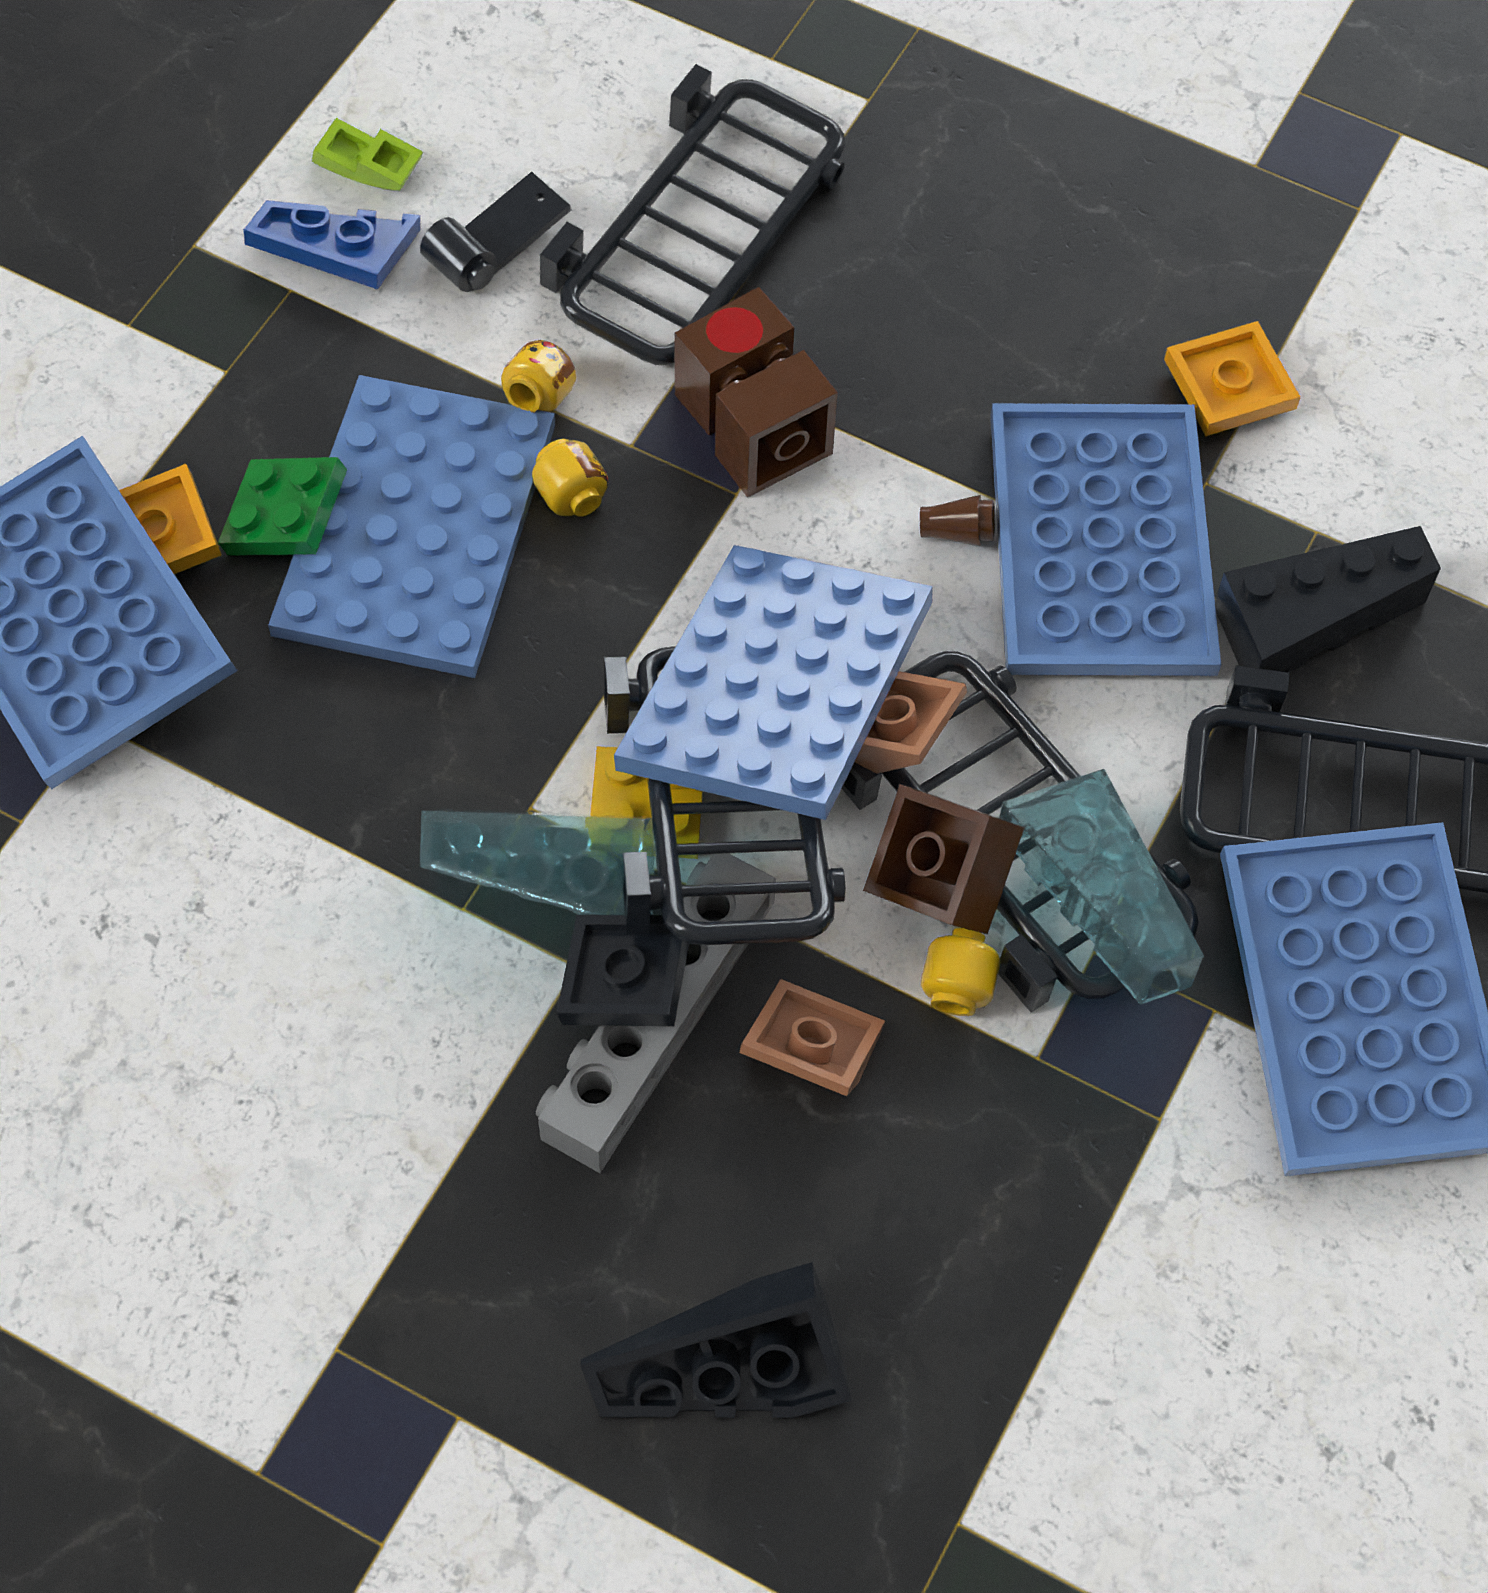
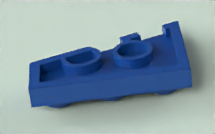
(342, 245)

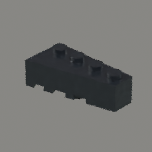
(1319, 599)

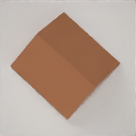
(909, 721)
(813, 1037)

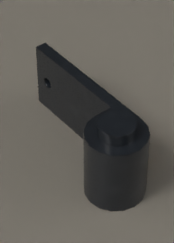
(496, 236)

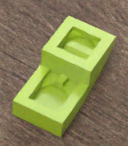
(373, 161)

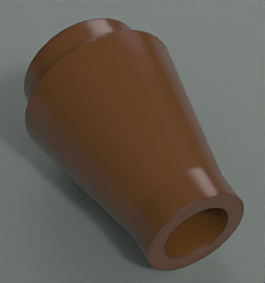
(960, 521)

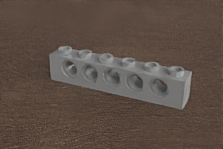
(595, 1130)

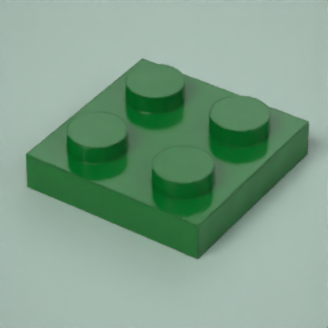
(282, 506)

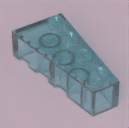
(539, 856)
(1106, 882)

